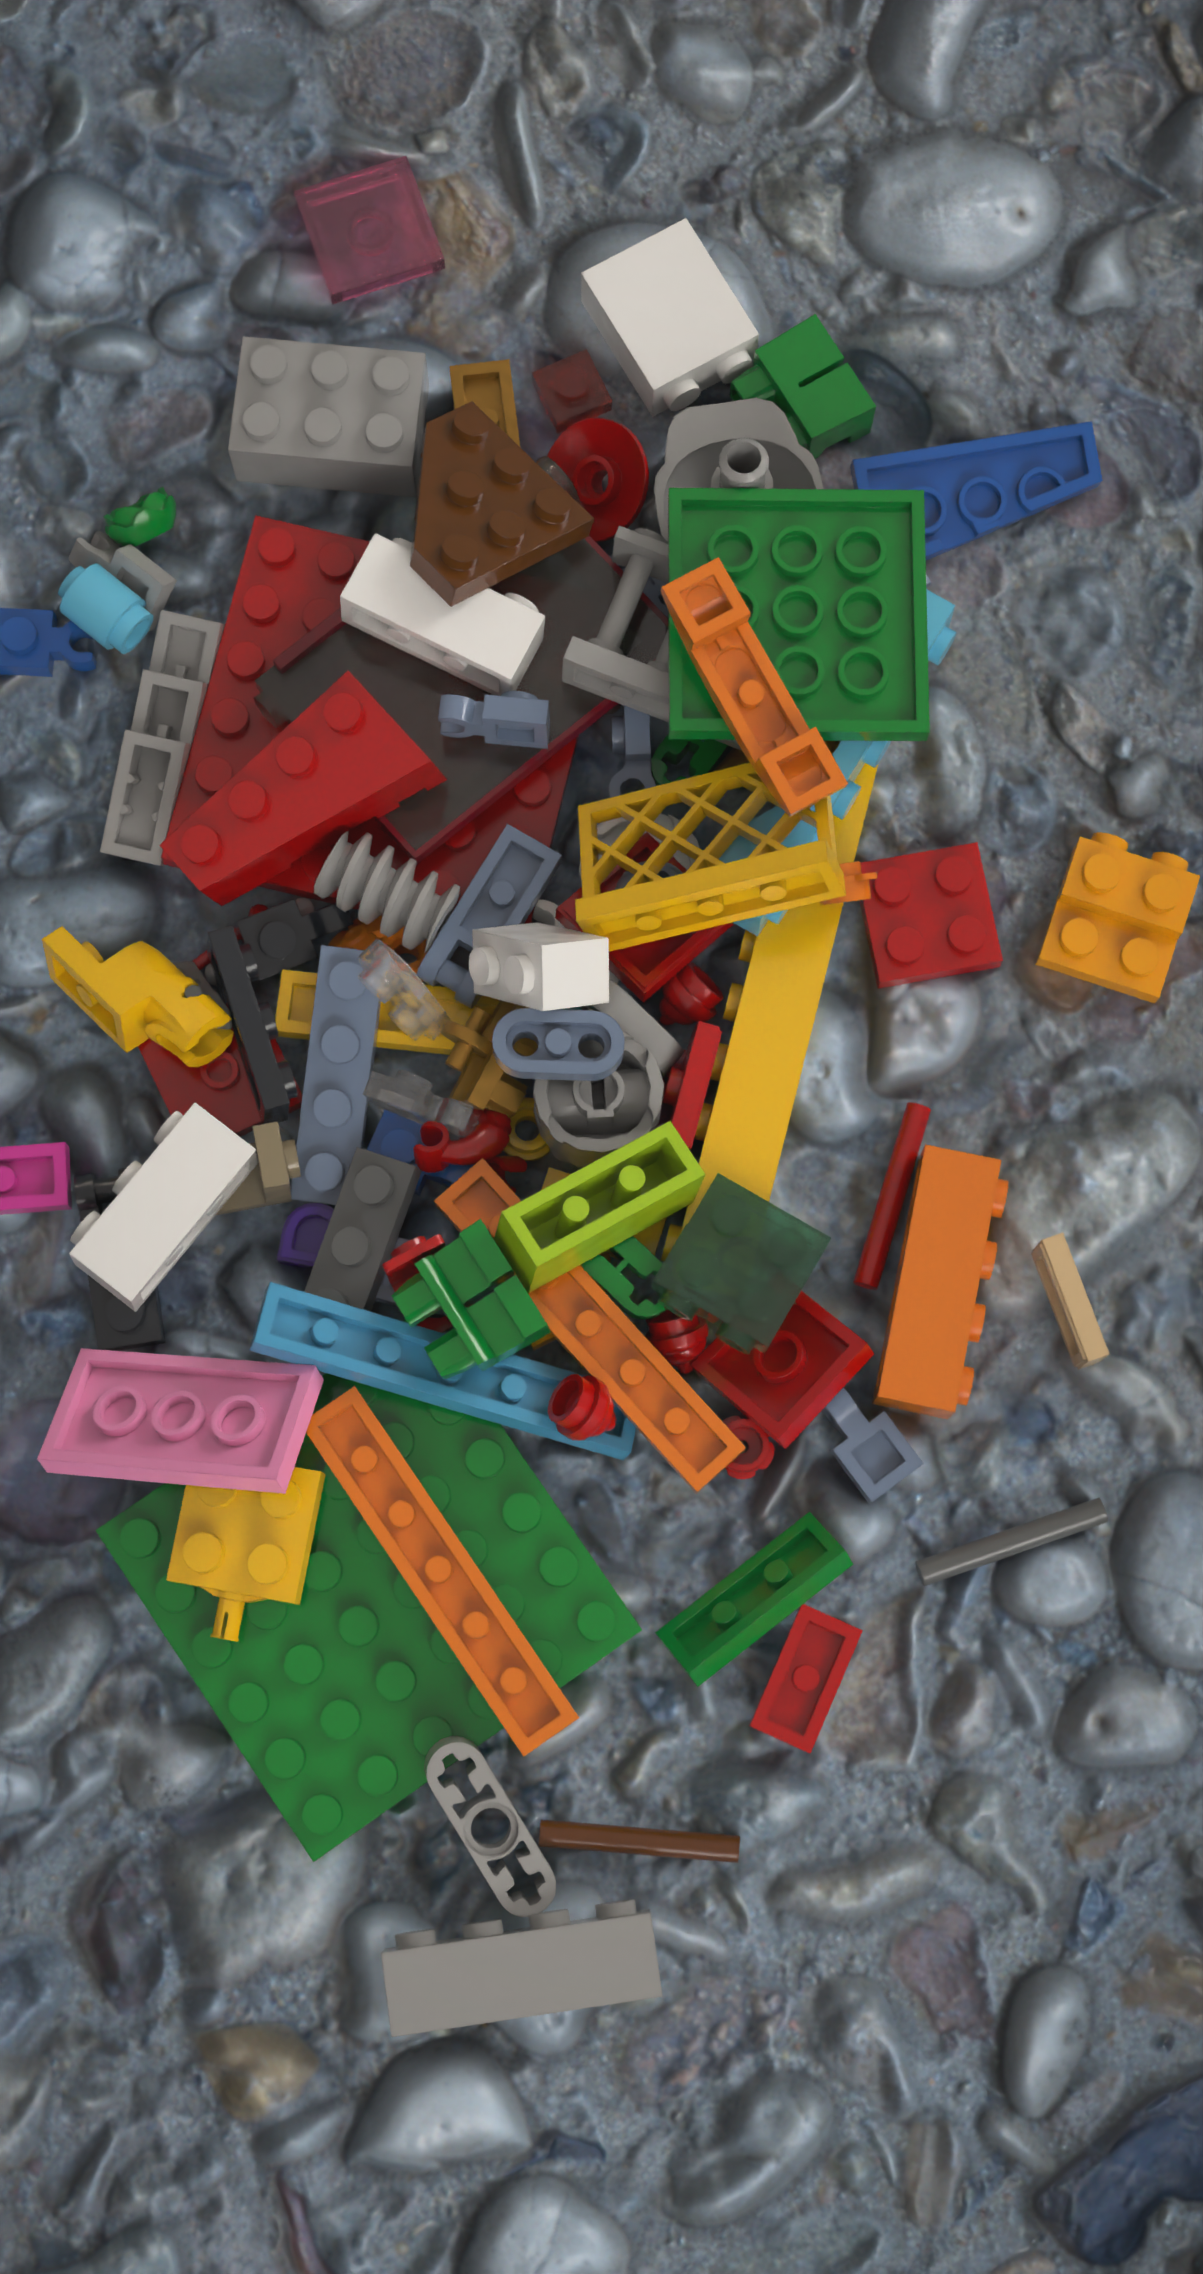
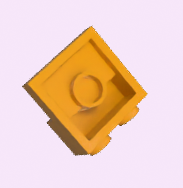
(1118, 916)

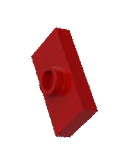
(688, 1086)

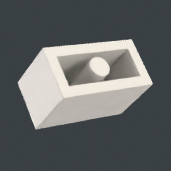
(540, 966)

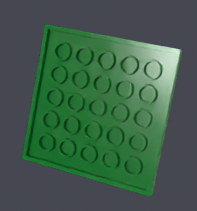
(357, 1679)

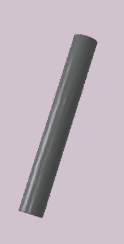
(1011, 1541)

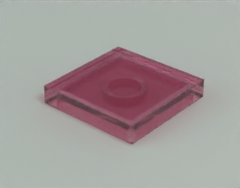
(369, 230)

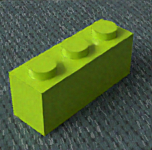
(598, 1206)

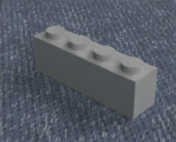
(522, 1970)

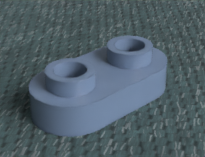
(558, 1042)

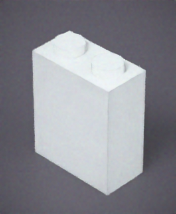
(669, 318)

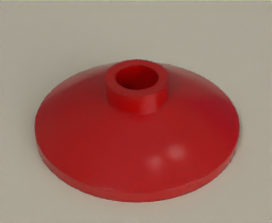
(589, 453)

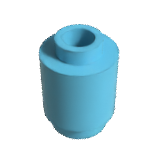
(104, 608)

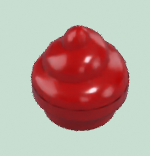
(689, 997)
(678, 1338)
(582, 1407)

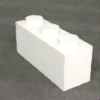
(477, 640)
(162, 1205)

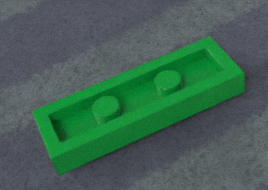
(754, 1598)

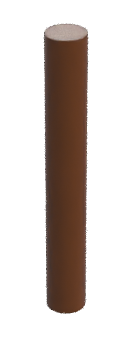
(639, 1841)

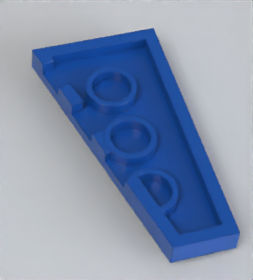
(987, 481)

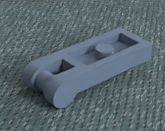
(498, 896)

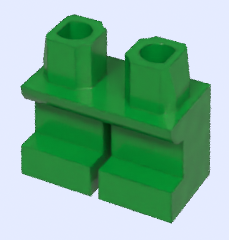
(811, 385)
(480, 1298)

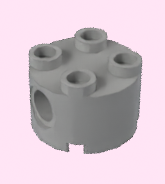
(597, 1117)

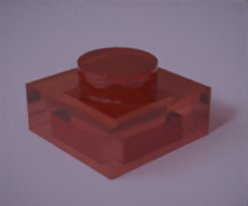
(571, 390)

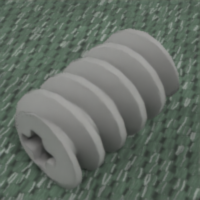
(386, 891)

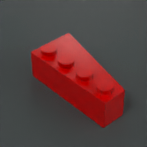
(301, 793)

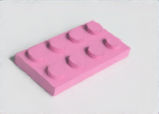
(182, 1420)

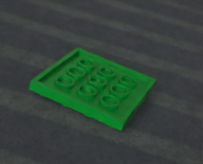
(829, 595)

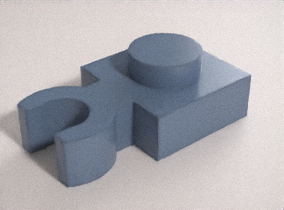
(506, 719)

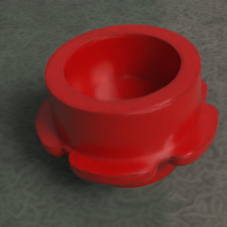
(759, 1452)

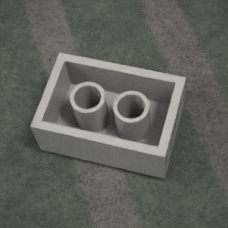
(329, 416)

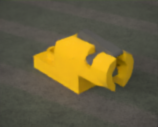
(142, 997)

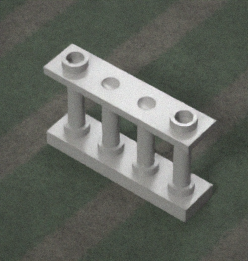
(599, 662)

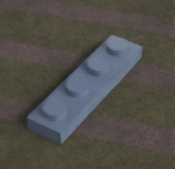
(335, 1076)

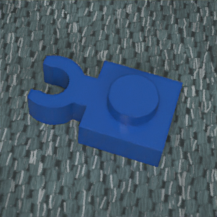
(33, 642)

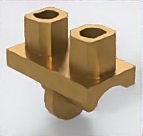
(482, 1079)

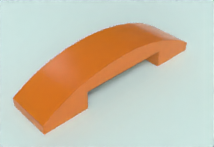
(749, 690)

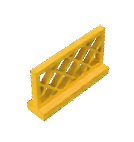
(710, 890)

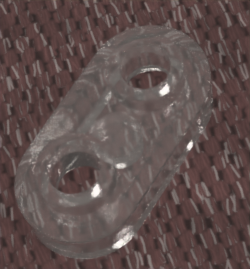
(394, 981)

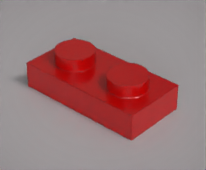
(805, 1678)

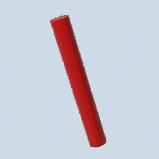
(892, 1196)

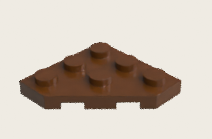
(484, 507)

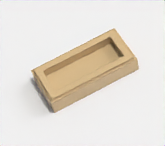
(1069, 1301)

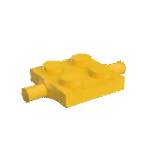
(246, 1545)

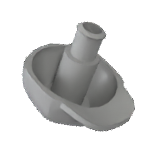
(732, 447)

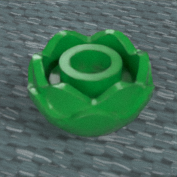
(142, 520)

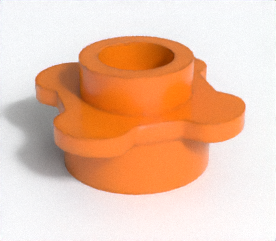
(856, 884)

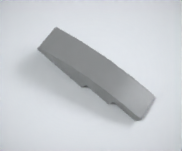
(160, 736)

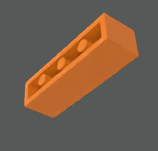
(938, 1283)

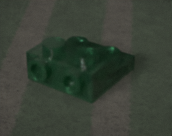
(739, 1265)

